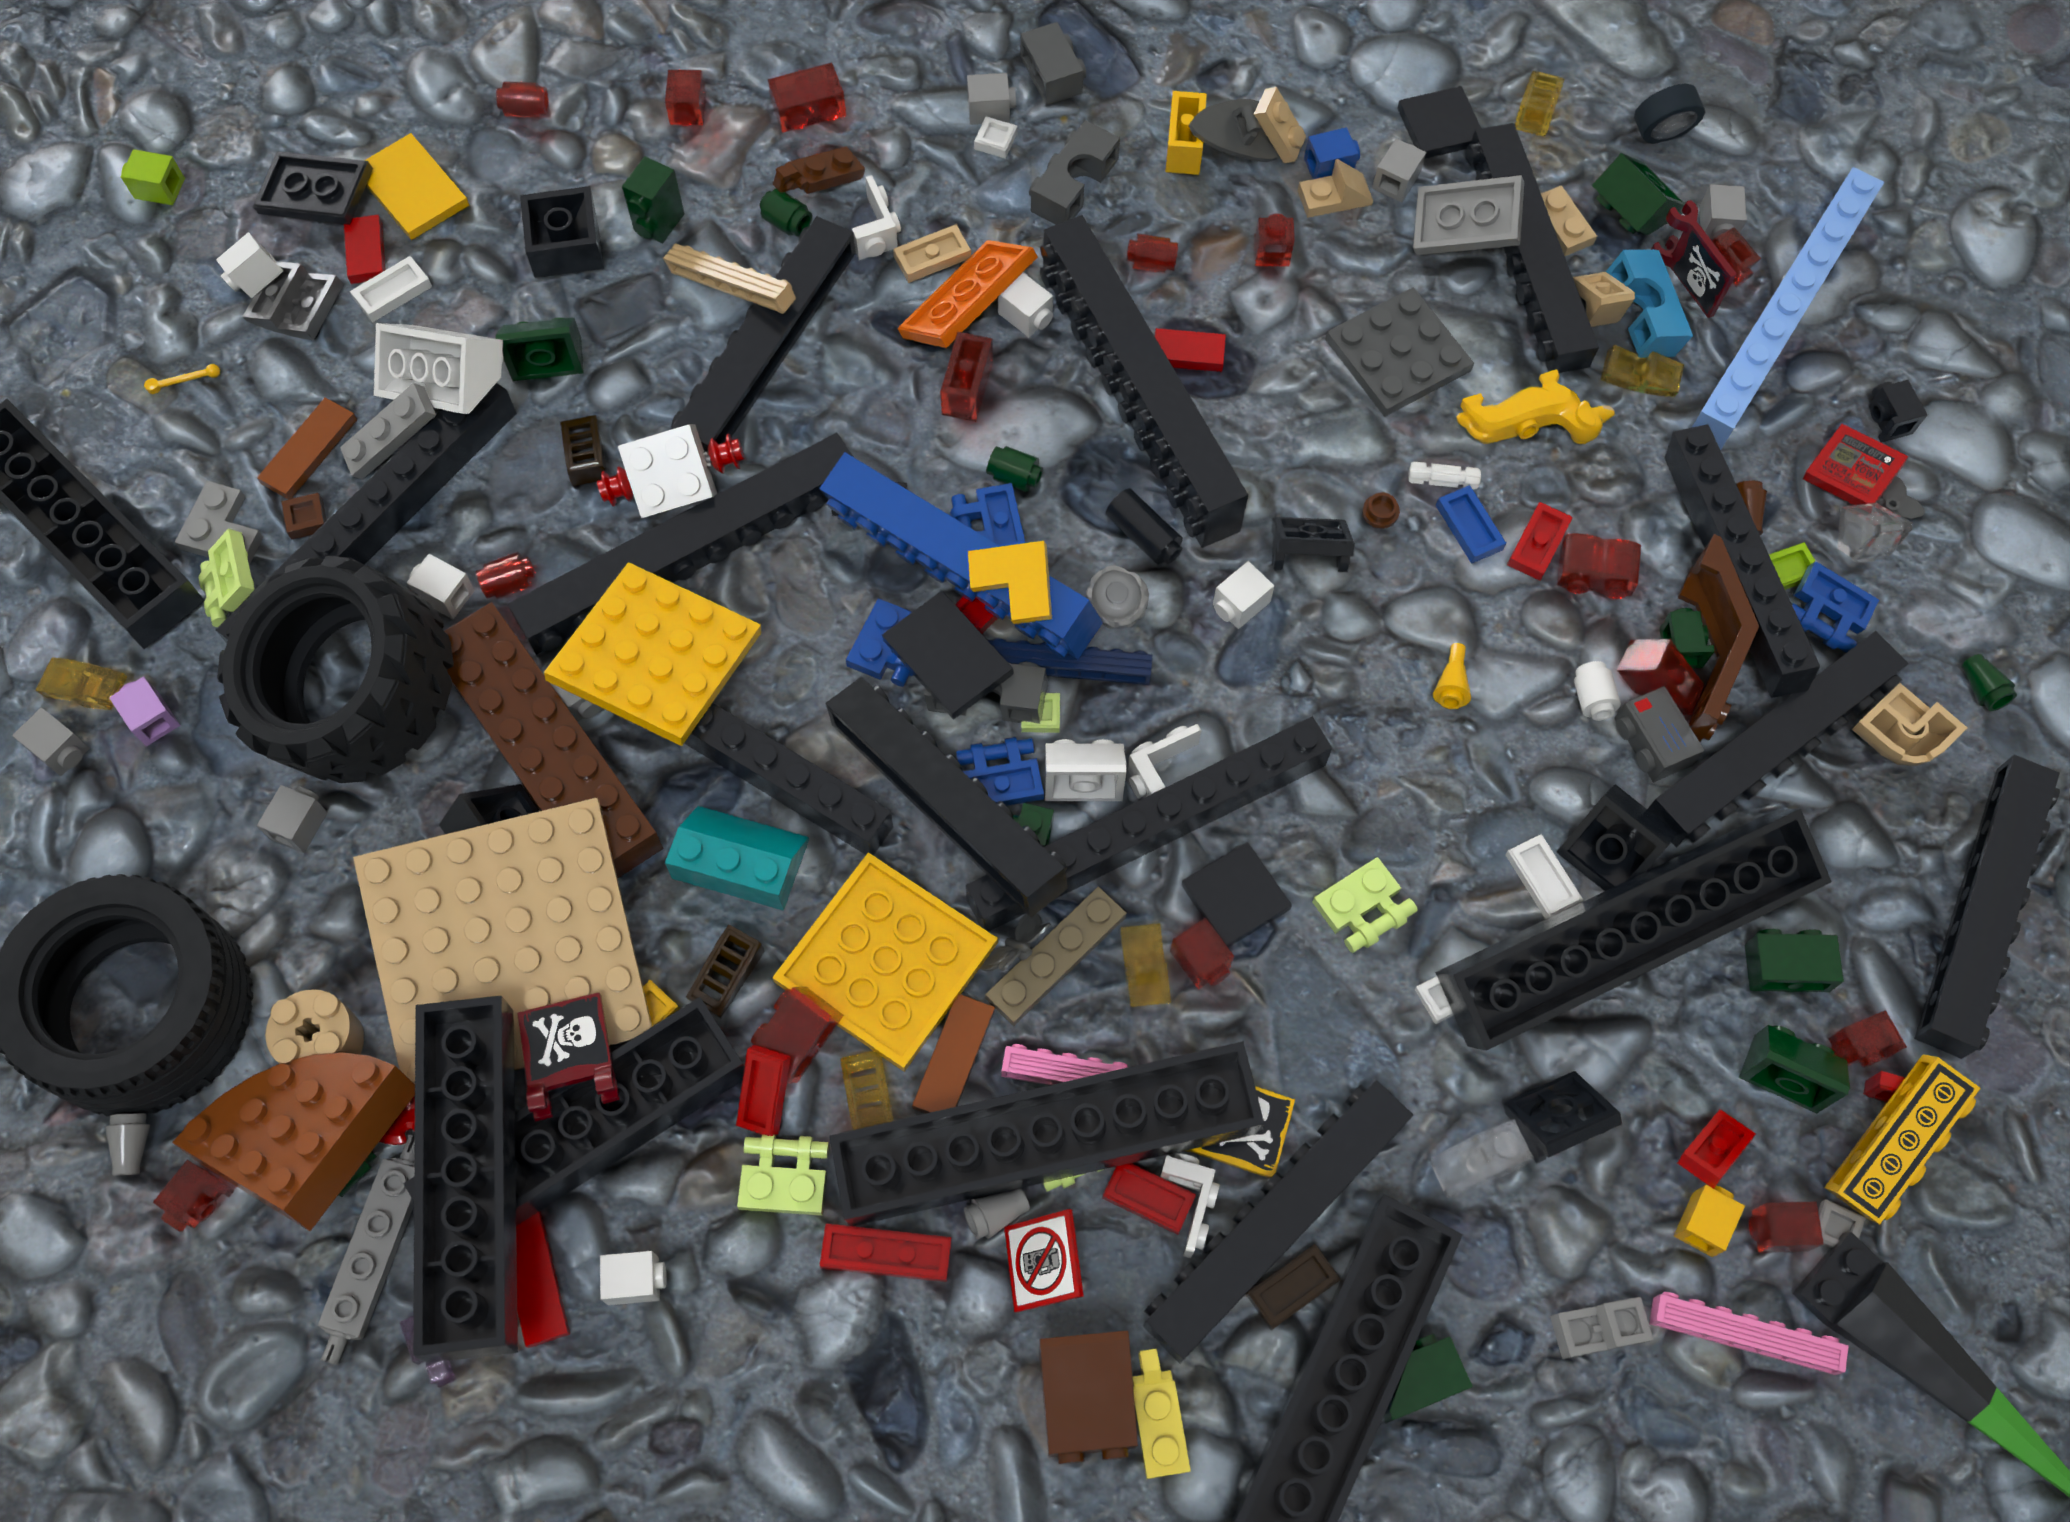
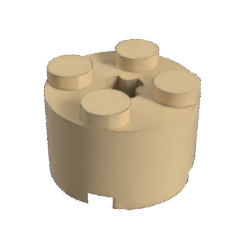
(313, 1017)

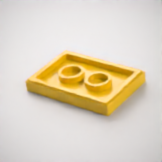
(413, 187)

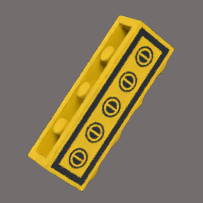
(1903, 1139)

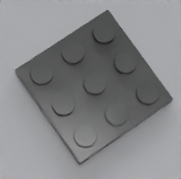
(1399, 351)

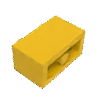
(1183, 148)

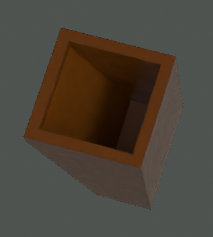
(1088, 1396)

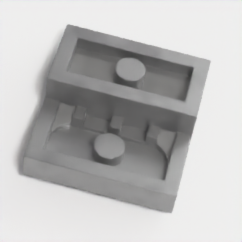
(294, 302)

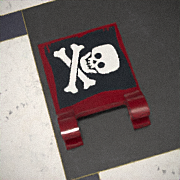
(1696, 260)
(566, 1047)

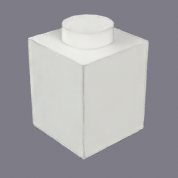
(248, 266)
(1026, 305)
(441, 585)
(1242, 595)
(631, 1277)

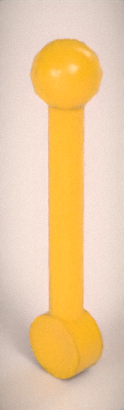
(154, 386)

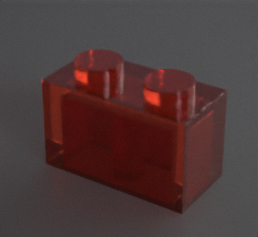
(807, 97)
(966, 376)
(798, 1028)

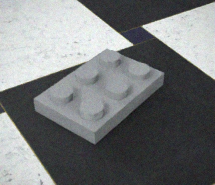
(1469, 215)

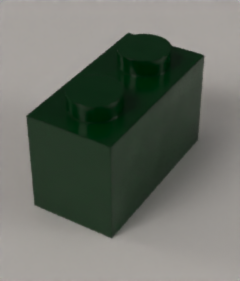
(653, 200)
(1793, 961)

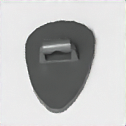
(1234, 130)

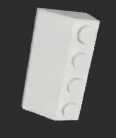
(449, 364)

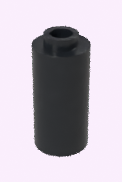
(1144, 527)

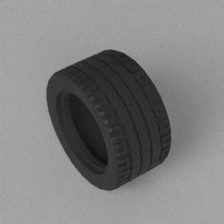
(64, 940)

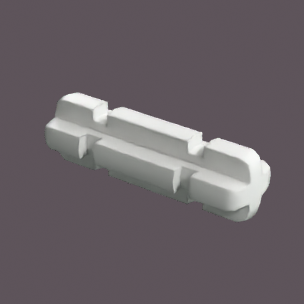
(1444, 475)

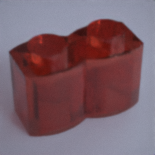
(1599, 565)

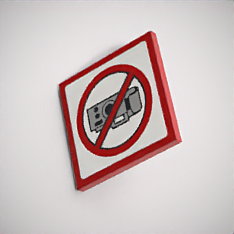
(1043, 1261)

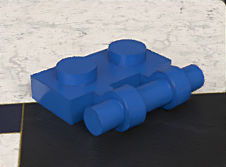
(997, 511)
(1837, 599)
(871, 653)
(1010, 782)

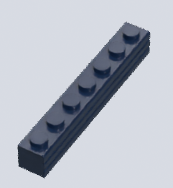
(1092, 664)

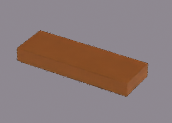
(307, 448)
(954, 1055)

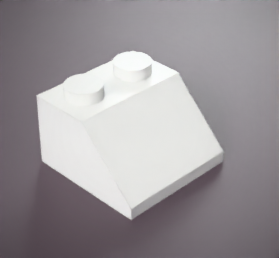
(1084, 771)

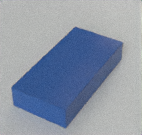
(1470, 524)

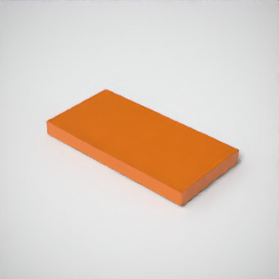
(967, 293)

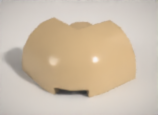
(1908, 729)

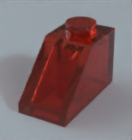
(1658, 664)

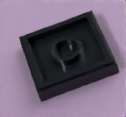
(1439, 121)
(1236, 894)

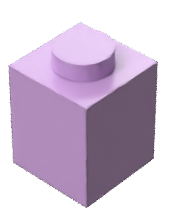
(144, 711)

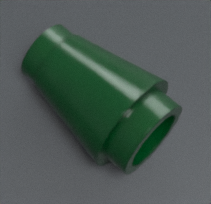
(1988, 683)

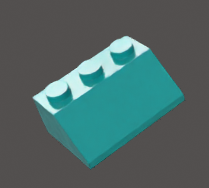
(736, 857)

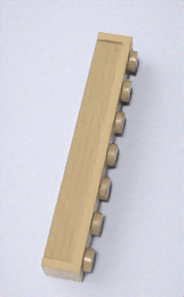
(730, 278)

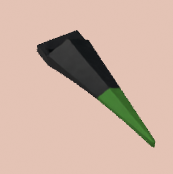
(1886, 1319)

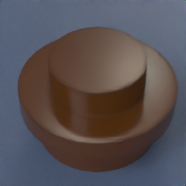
(1381, 510)

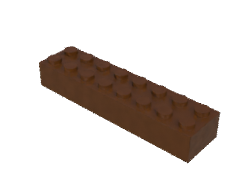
(540, 733)

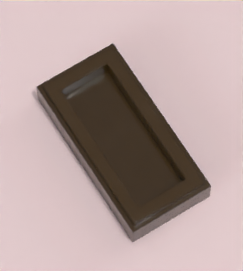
(1293, 1287)

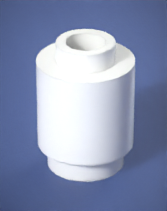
(1596, 690)

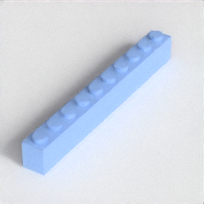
(1788, 305)

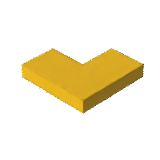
(1022, 570)

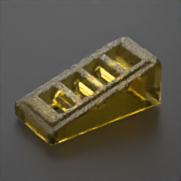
(1539, 104)
(871, 1115)

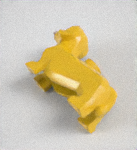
(1531, 410)

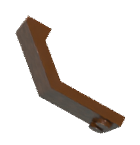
(1731, 627)

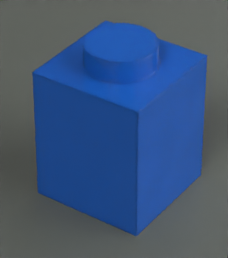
(1326, 148)

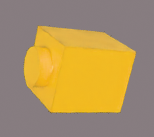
(1709, 1220)

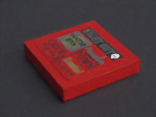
(1855, 467)

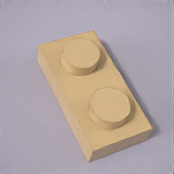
(1280, 125)
(1568, 222)
(932, 253)

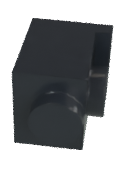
(1896, 410)

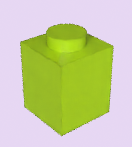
(152, 177)

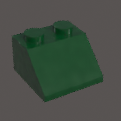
(1636, 195)
(542, 349)
(1796, 1069)

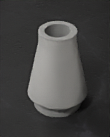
(127, 1142)
(994, 1212)

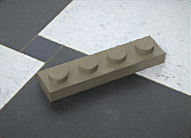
(1055, 956)

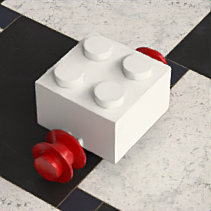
(668, 470)

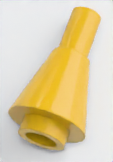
(1453, 686)

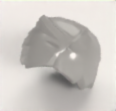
(1118, 596)

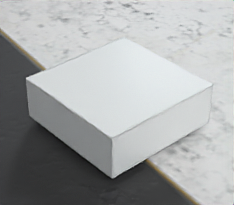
(995, 137)
(1434, 1000)

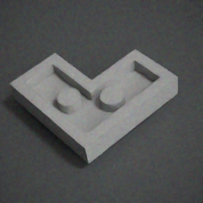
(210, 519)

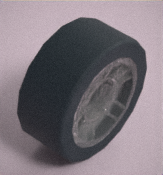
(1669, 113)

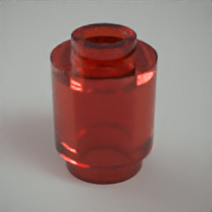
(522, 99)
(1152, 253)
(506, 575)

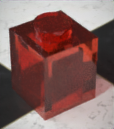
(685, 97)
(1202, 954)
(1786, 1227)

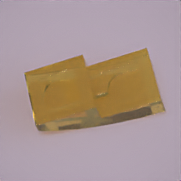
(1646, 375)
(80, 682)
(1145, 965)

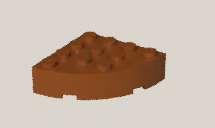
(299, 1129)

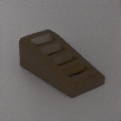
(587, 471)
(713, 964)

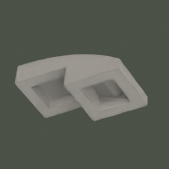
(1601, 1328)

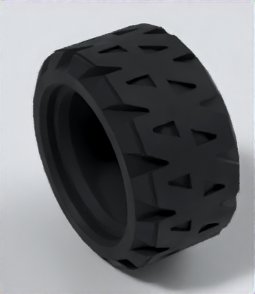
(276, 641)

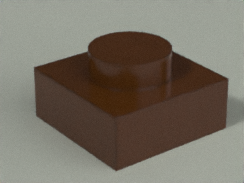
(303, 515)

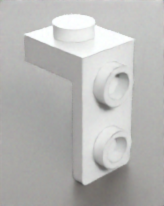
(880, 235)
(1144, 777)
(1186, 1172)

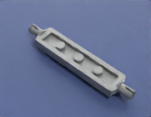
(369, 1254)

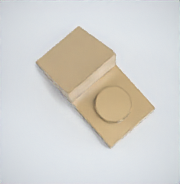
(1335, 193)
(1604, 297)

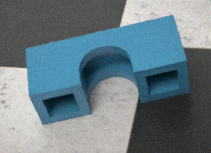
(1662, 323)

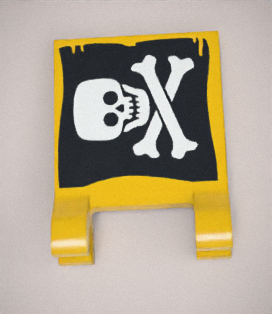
(1261, 1151)

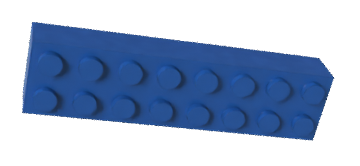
(942, 546)

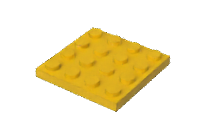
(653, 653)
(887, 960)

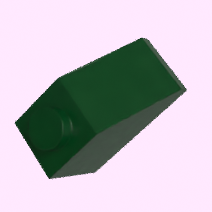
(1429, 1376)

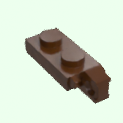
(819, 171)

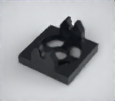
(1312, 539)
(1565, 1090)

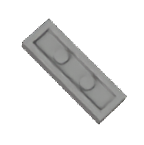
(388, 431)

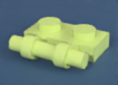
(225, 577)
(1358, 895)
(783, 1189)

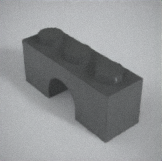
(1086, 153)
(1020, 694)

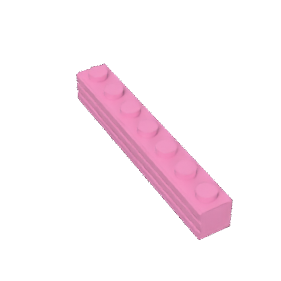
(1049, 1068)
(1749, 1333)

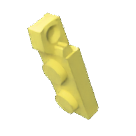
(1159, 1419)

